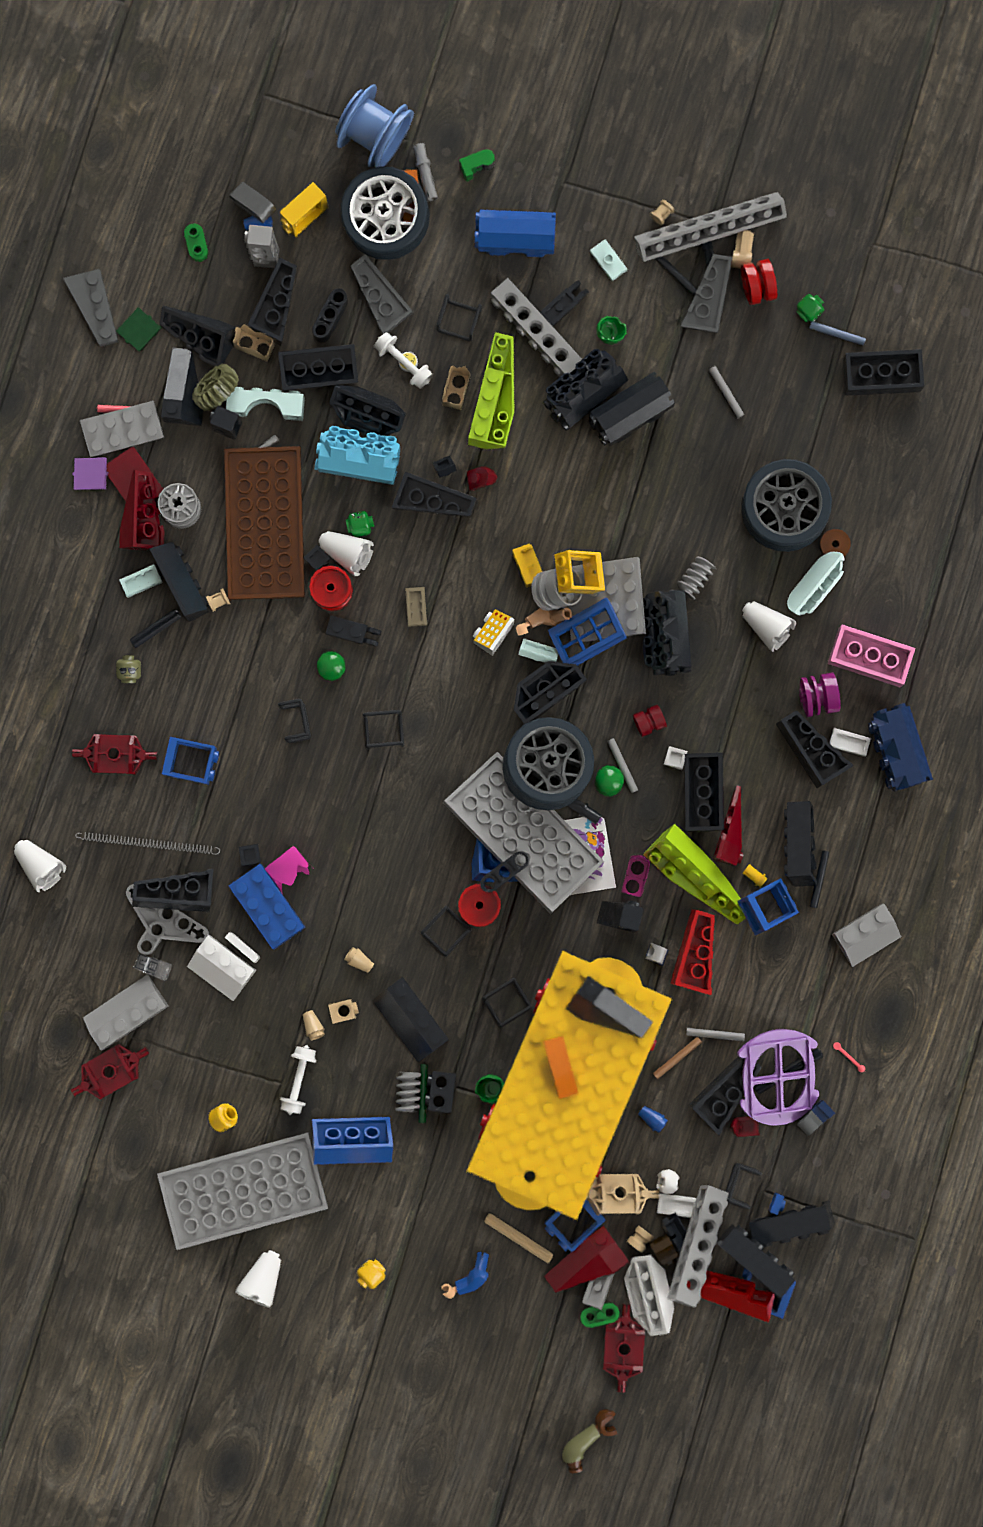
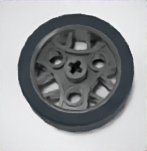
(810, 482)
(548, 763)

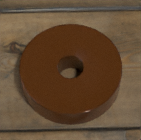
(838, 536)

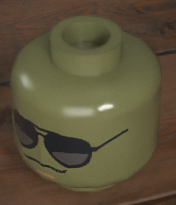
(128, 669)

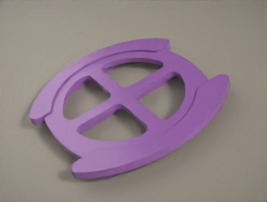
(751, 1052)

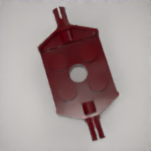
(129, 759)
(125, 1071)
(621, 1332)

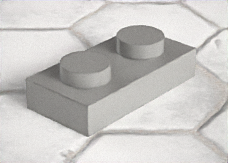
(597, 1291)

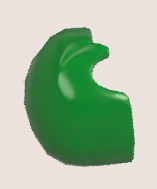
(610, 330)
(331, 665)
(609, 780)
(489, 1088)

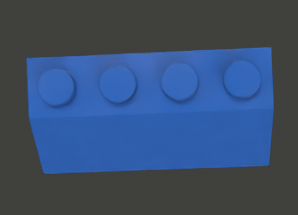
(352, 1140)

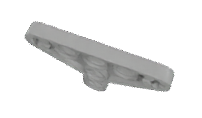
(170, 926)

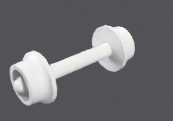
(385, 344)
(303, 1054)

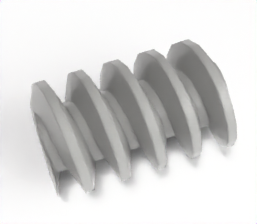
(695, 576)
(408, 1091)

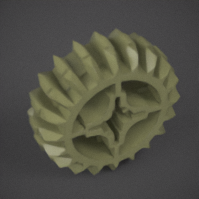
(215, 387)

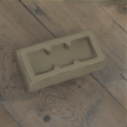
(416, 606)

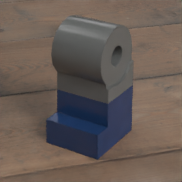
(815, 1117)

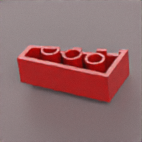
(695, 956)

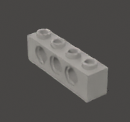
(262, 246)

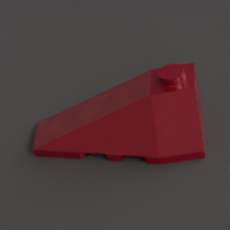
(140, 520)
(730, 840)
(590, 1260)

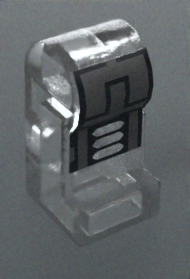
(153, 966)

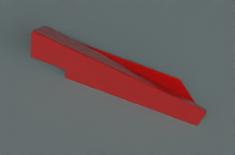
(737, 1295)

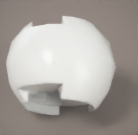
(667, 1181)

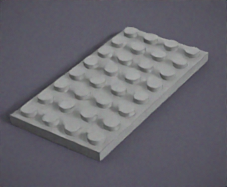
(506, 825)
(242, 1191)

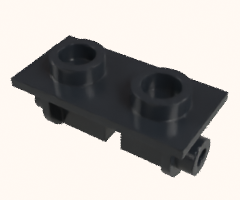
(673, 1227)

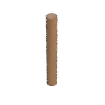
(677, 1057)

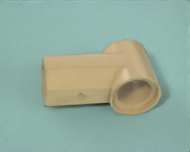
(742, 252)

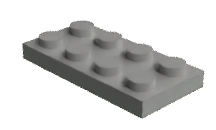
(122, 429)

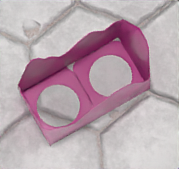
(286, 866)
(639, 878)

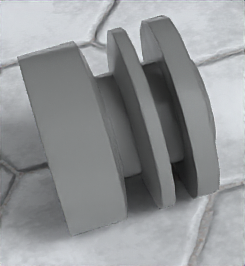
(179, 516)
(546, 591)

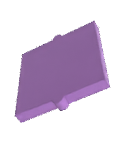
(90, 473)

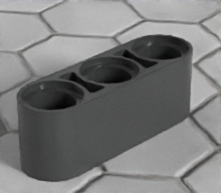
(252, 202)

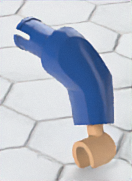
(473, 1281)

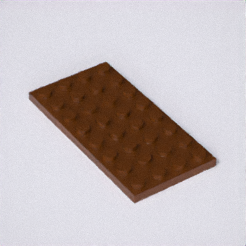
(264, 523)

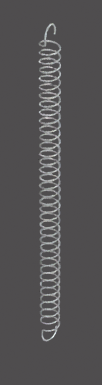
(149, 843)

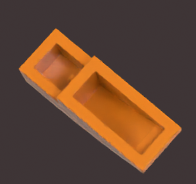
(560, 1067)

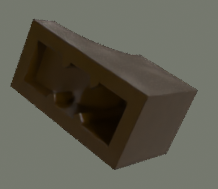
(664, 1250)

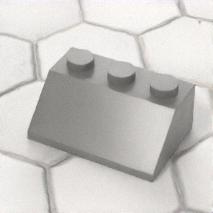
(867, 934)

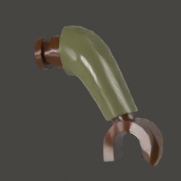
(576, 1447)

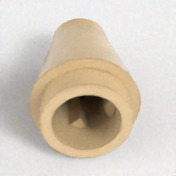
(359, 960)
(313, 1027)

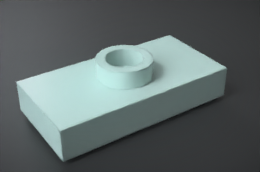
(608, 260)
(140, 581)
(538, 651)

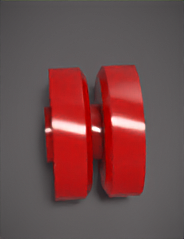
(759, 281)
(325, 578)
(483, 916)

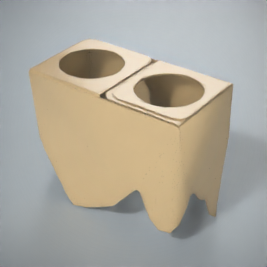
(246, 331)
(452, 373)

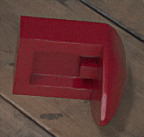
(481, 477)
(744, 1127)

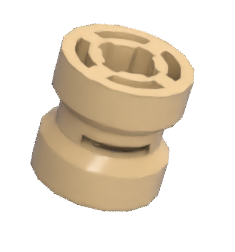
(640, 1239)

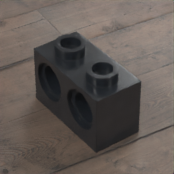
(446, 1092)

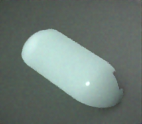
(816, 583)

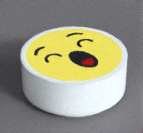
(412, 358)

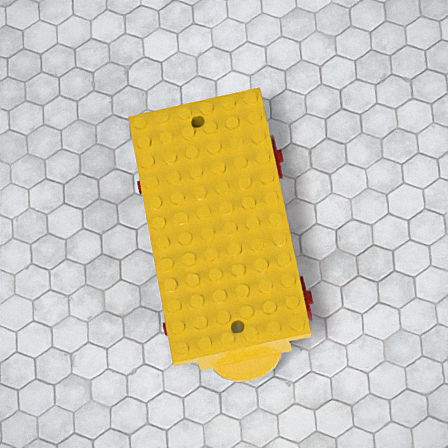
(569, 1135)

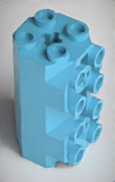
(365, 458)

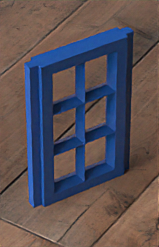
(578, 619)

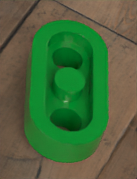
(196, 241)
(600, 1317)

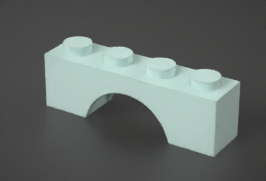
(289, 404)

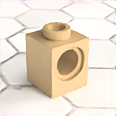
(334, 1011)

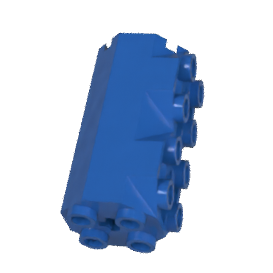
(515, 232)

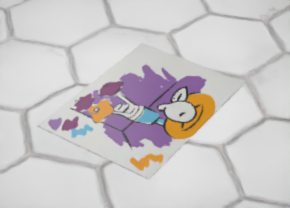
(597, 839)

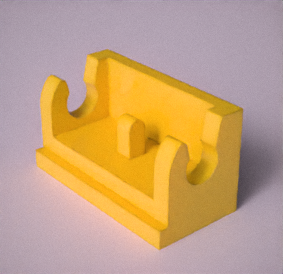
(527, 563)

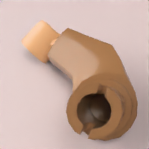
(540, 616)

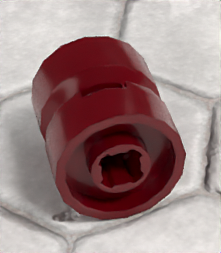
(650, 720)

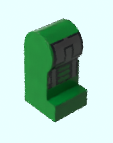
(476, 162)

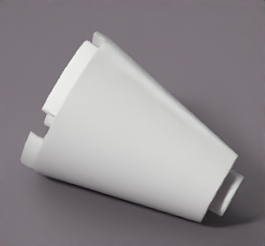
(347, 550)
(768, 624)
(38, 865)
(261, 1280)

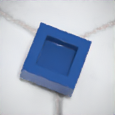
(777, 1204)

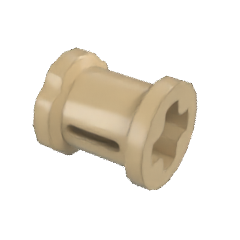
(662, 212)
(218, 600)

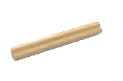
(518, 1237)

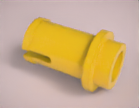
(754, 875)

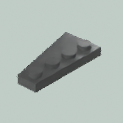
(382, 298)
(709, 300)
(93, 302)

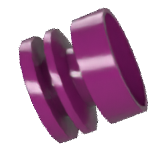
(822, 694)

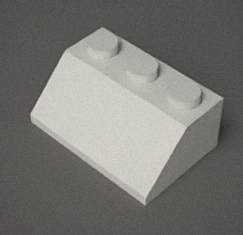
(221, 967)

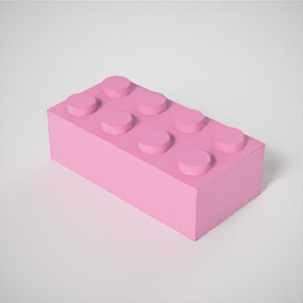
(871, 656)

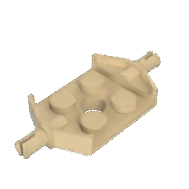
(603, 1196)

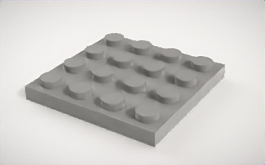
(625, 594)

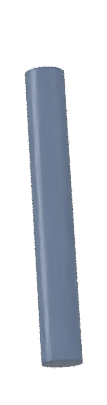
(837, 333)

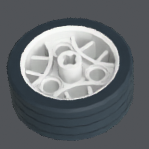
(385, 212)

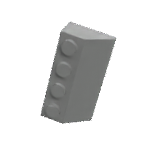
(125, 1012)

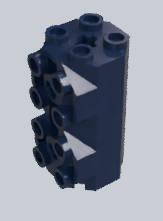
(900, 747)

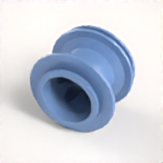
(373, 126)

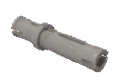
(425, 172)

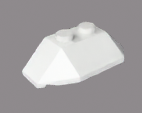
(648, 1295)

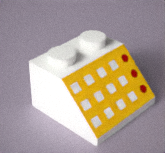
(493, 632)

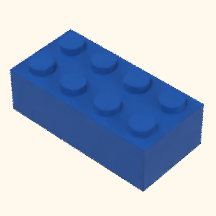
(267, 906)

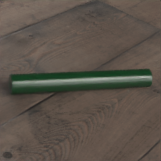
(423, 1086)

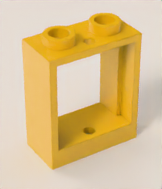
(303, 210)
(591, 562)

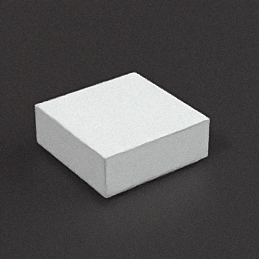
(675, 758)

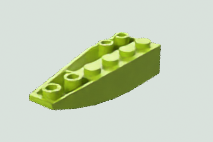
(496, 397)
(694, 872)

